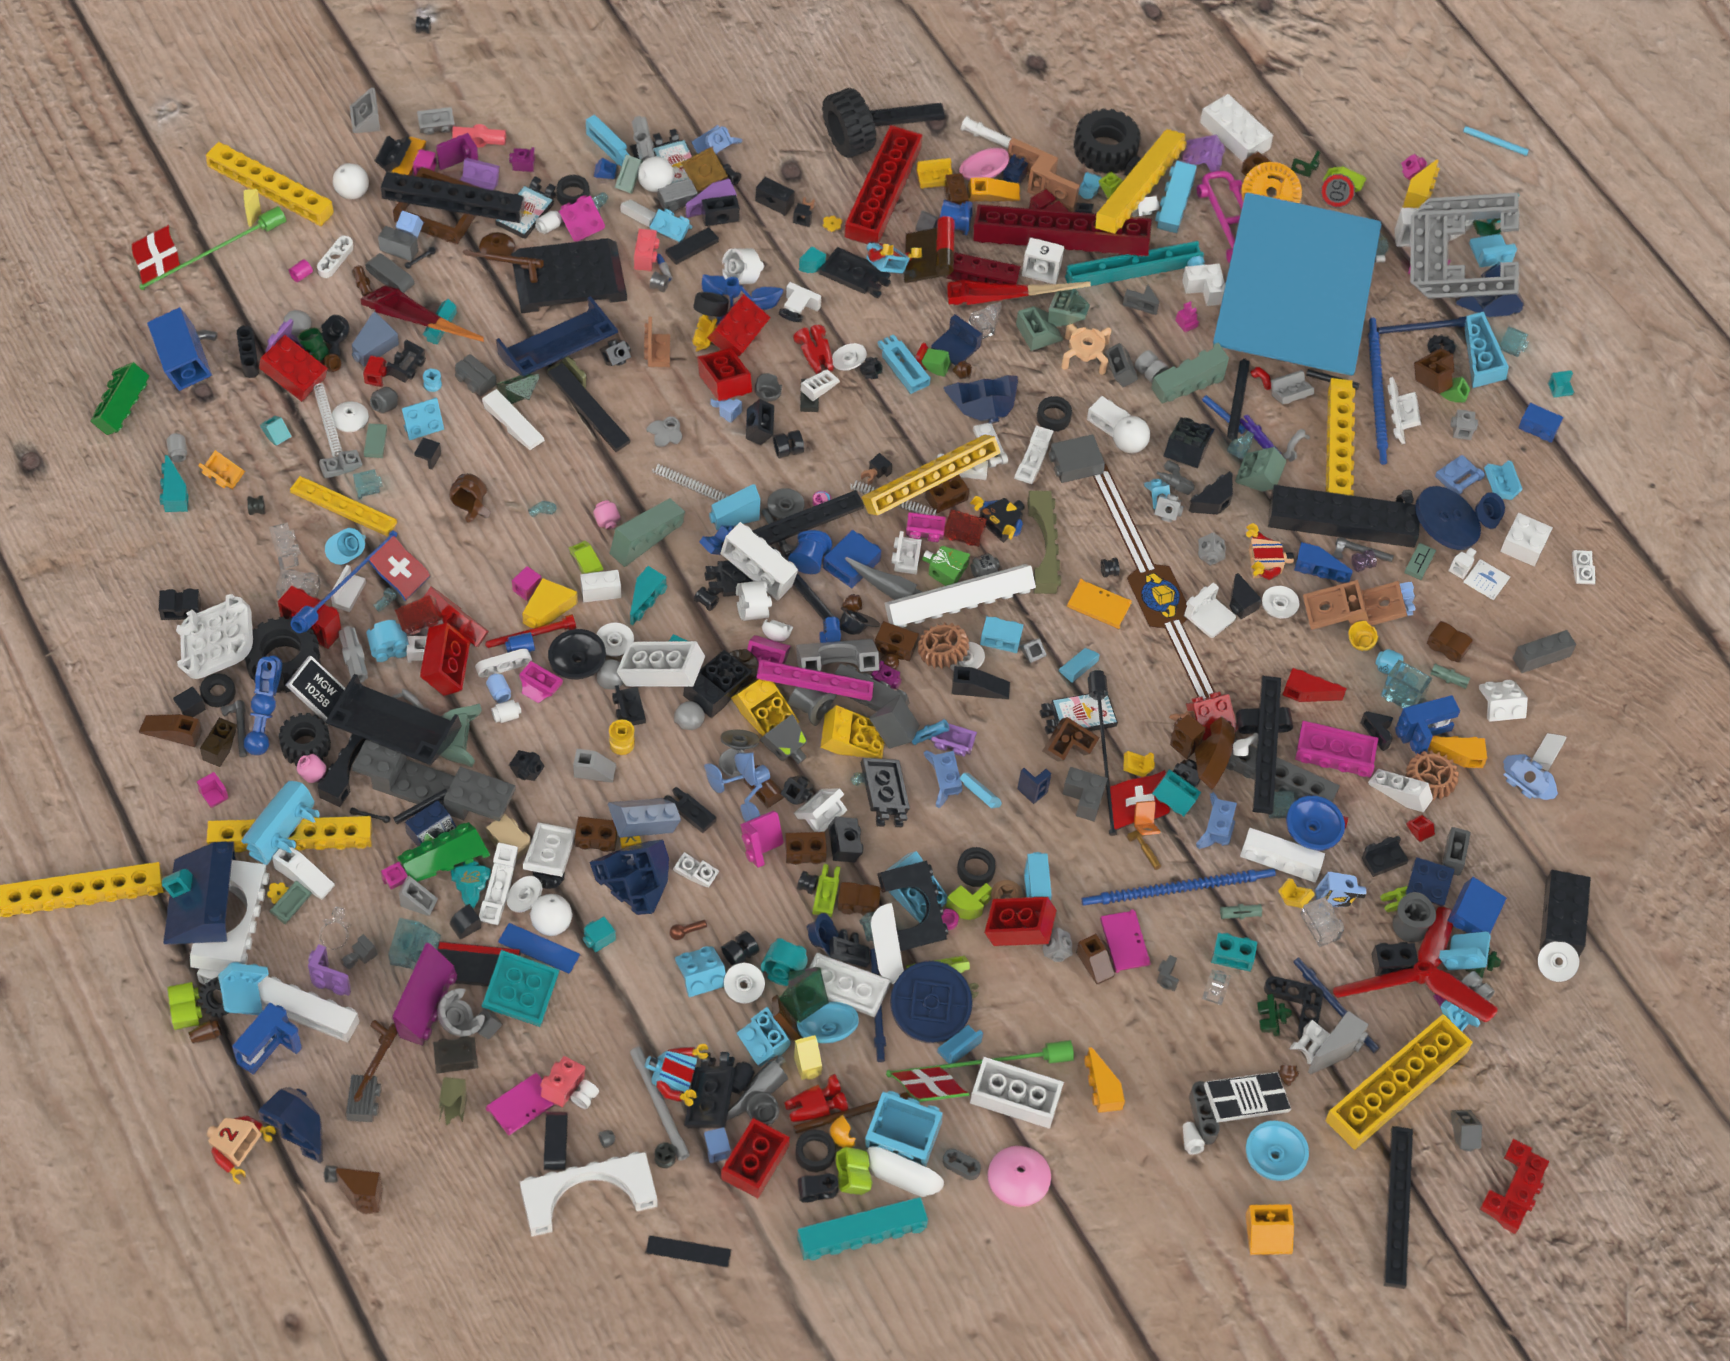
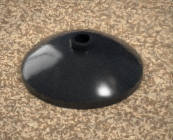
(575, 646)

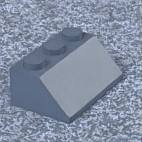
(644, 817)

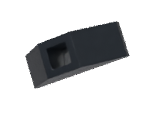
(1214, 497)

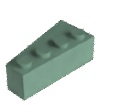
(1191, 375)
(645, 531)

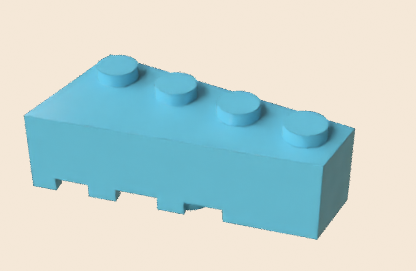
(1176, 198)
(1484, 353)

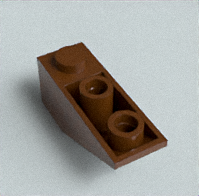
(173, 728)

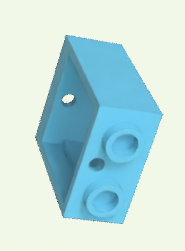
(1037, 875)

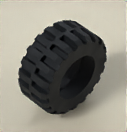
(849, 122)
(1109, 125)
(279, 634)

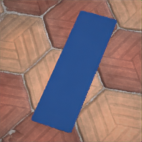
(539, 948)

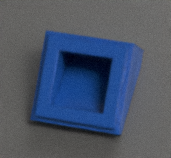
(605, 169)

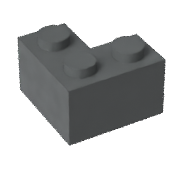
(1088, 789)

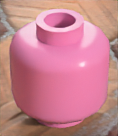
(606, 515)
(311, 768)

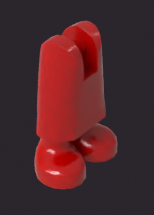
(817, 353)
(814, 1101)

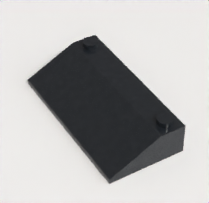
(393, 723)

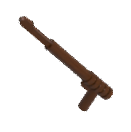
(525, 262)
(385, 1040)

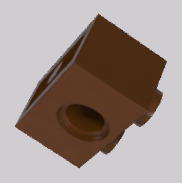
(905, 639)

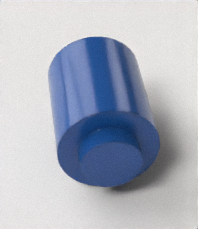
(521, 641)

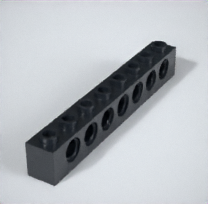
(453, 197)

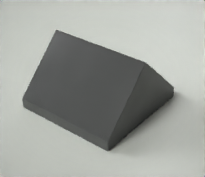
(895, 723)

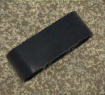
(247, 351)
(1248, 720)
(555, 1140)

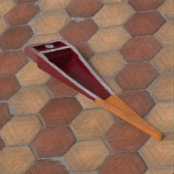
(396, 304)

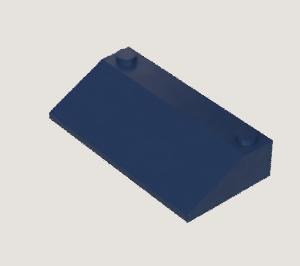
(558, 341)
(201, 913)

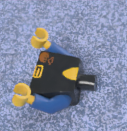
(1002, 516)

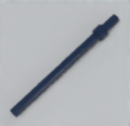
(1422, 326)
(1310, 975)
(879, 1039)

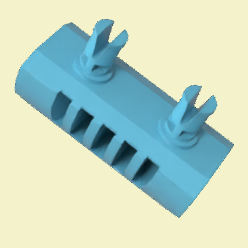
(278, 821)

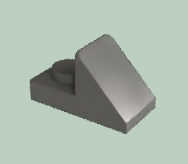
(1144, 302)

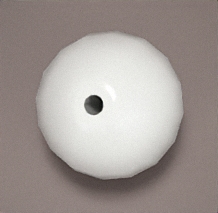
(655, 173)
(350, 181)
(1131, 434)
(551, 914)

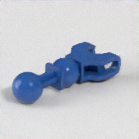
(263, 703)

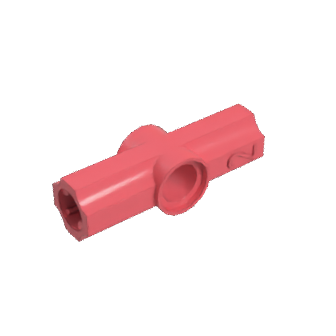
(482, 135)

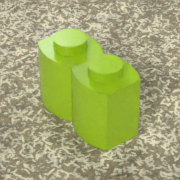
(184, 1006)
(853, 1171)

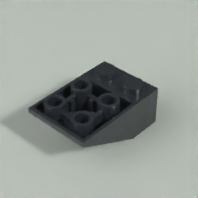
(1188, 442)
(717, 683)

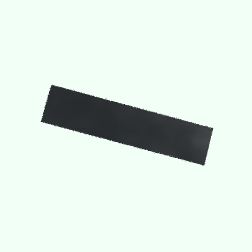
(688, 1251)

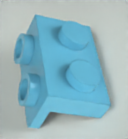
(670, 226)
(1503, 480)
(1458, 1016)

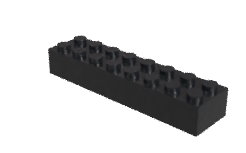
(1343, 516)

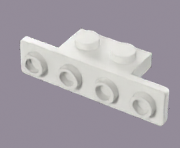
(1405, 410)

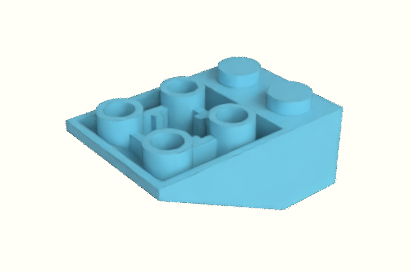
(910, 898)

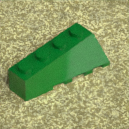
(119, 398)
(443, 852)

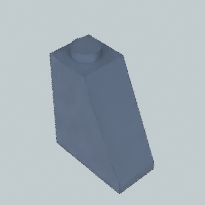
(374, 339)

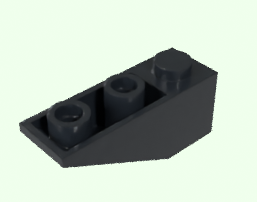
(977, 683)

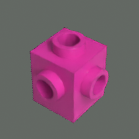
(1413, 166)

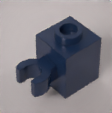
(1015, 170)

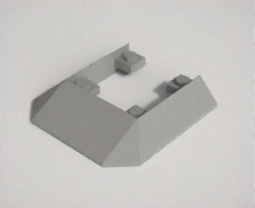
(1429, 245)

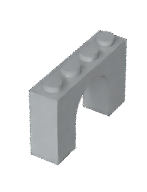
(858, 652)

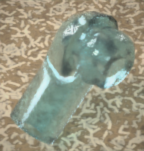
(389, 597)

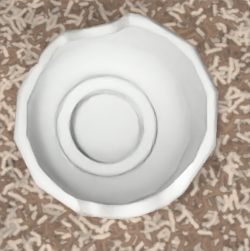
(776, 630)

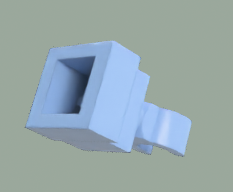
(728, 409)
(1408, 596)

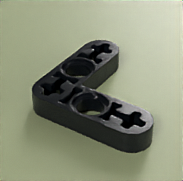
(1304, 998)

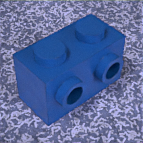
(1540, 422)

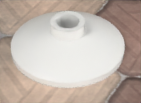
(849, 356)
(353, 421)
(1283, 596)
(615, 633)
(974, 658)
(524, 894)
(1556, 972)
(744, 973)

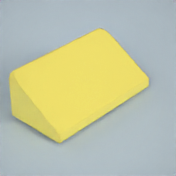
(252, 205)

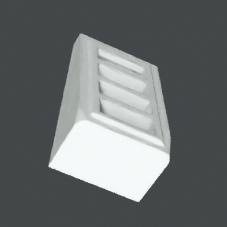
(813, 394)

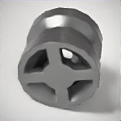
(659, 281)

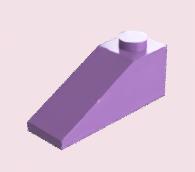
(716, 189)

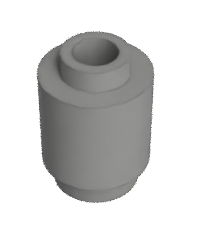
(176, 447)

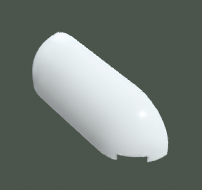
(886, 943)
(903, 1172)

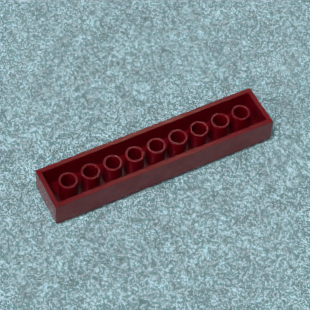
(1063, 228)

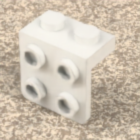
(1208, 612)
(1504, 700)

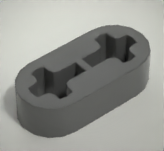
(961, 1164)

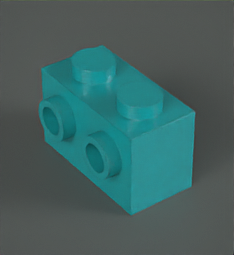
(1176, 793)

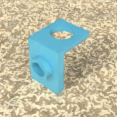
(1157, 487)

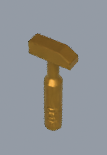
(1145, 848)

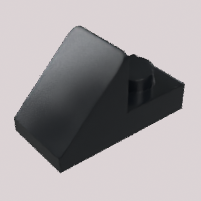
(1377, 727)

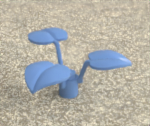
(754, 776)

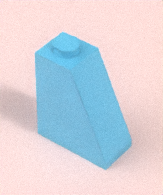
(736, 508)

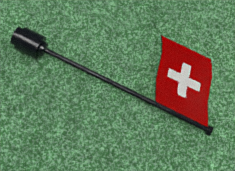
(1123, 796)

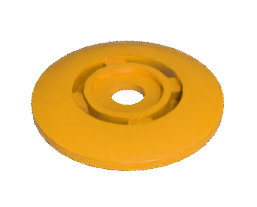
(1258, 182)

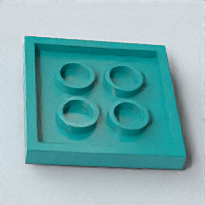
(520, 988)

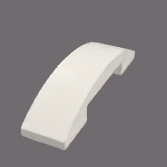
(1034, 455)
(499, 884)

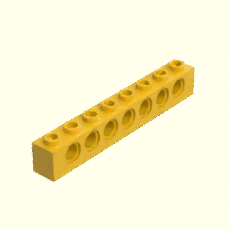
(270, 183)
(1340, 437)
(930, 474)
(340, 826)
(87, 882)

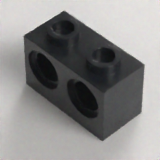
(1393, 954)

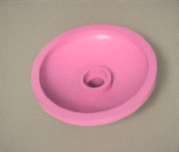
(985, 164)
(1017, 1187)

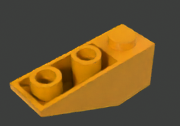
(992, 190)
(1463, 751)
(1106, 1086)

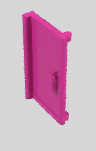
(1124, 946)
(516, 1106)

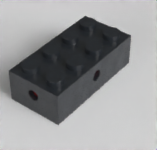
(1565, 909)

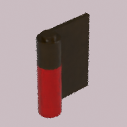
(937, 251)

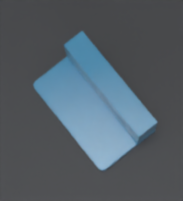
(960, 1044)

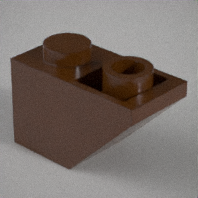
(1095, 958)

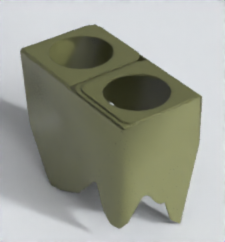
(454, 1098)

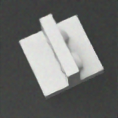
(822, 809)

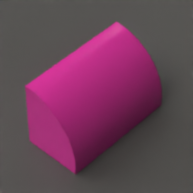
(768, 650)

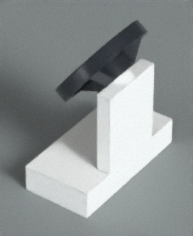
(797, 300)

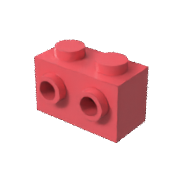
(645, 249)
(562, 1081)

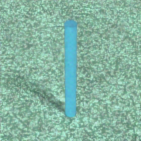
(1495, 140)

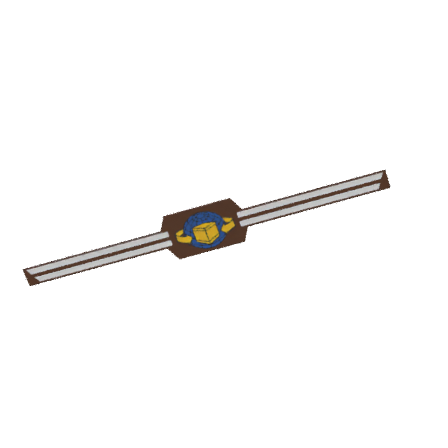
(1155, 587)

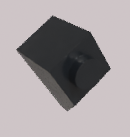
(1243, 598)

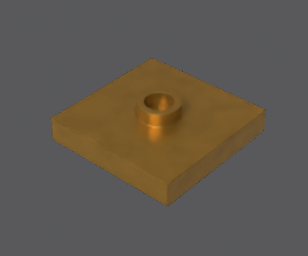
(704, 169)

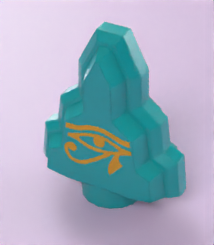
(470, 881)

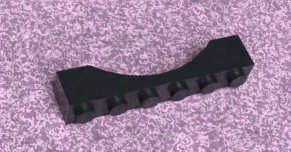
(335, 785)

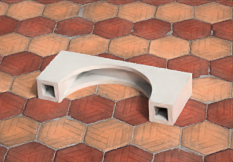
(247, 883)
(627, 1173)

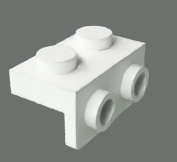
(907, 554)

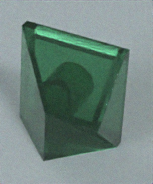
(518, 387)
(804, 993)

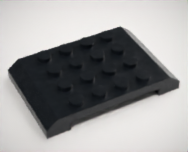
(570, 274)

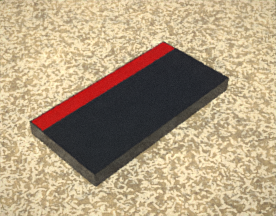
(473, 962)

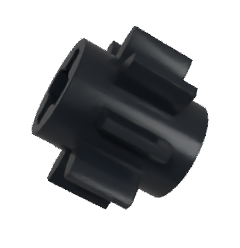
(871, 368)

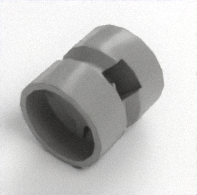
(1150, 365)
(1473, 981)

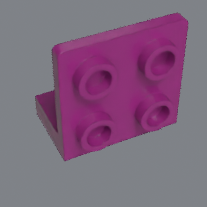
(456, 151)

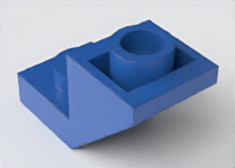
(713, 543)

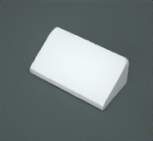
(638, 212)
(1549, 750)

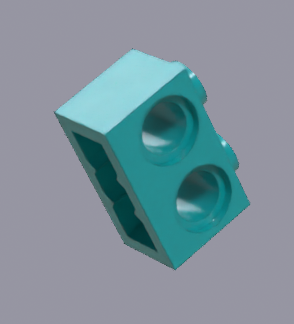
(1233, 957)

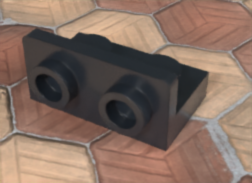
(392, 152)
(629, 705)
(1384, 856)

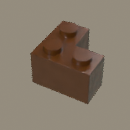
(1435, 370)
(1067, 736)

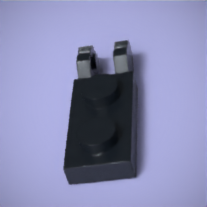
(692, 810)

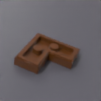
(784, 1019)

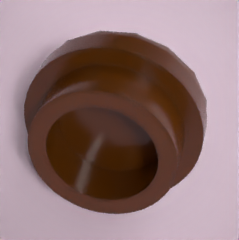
(332, 362)
(962, 370)
(853, 603)
(890, 660)
(1288, 1073)

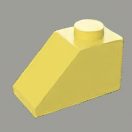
(808, 1058)

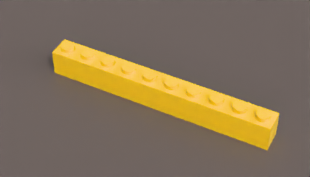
(1140, 181)

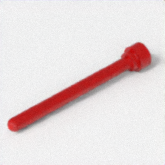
(566, 623)

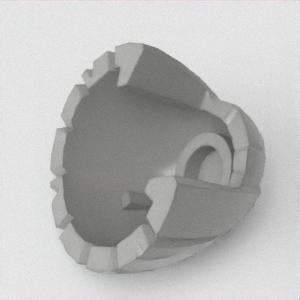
(457, 1015)

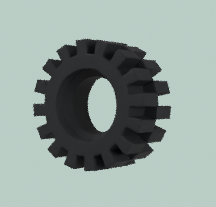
(208, 998)

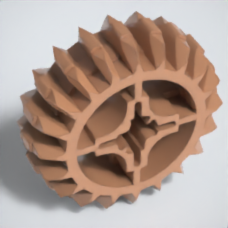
(942, 640)
(1435, 769)

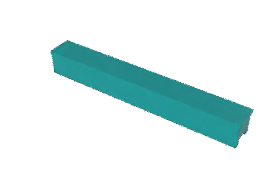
(1133, 266)

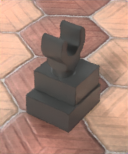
(363, 950)

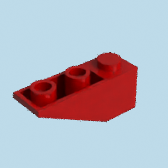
(1310, 688)

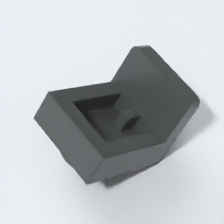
(1165, 979)

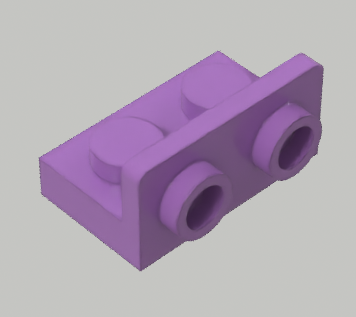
(480, 174)

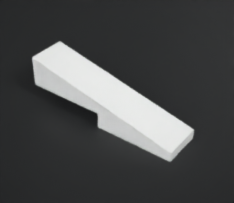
(516, 424)

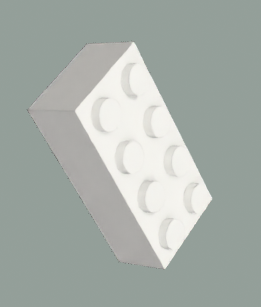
(1236, 127)
(759, 560)
(661, 663)
(1016, 1092)

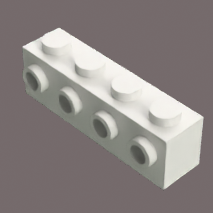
(1282, 855)

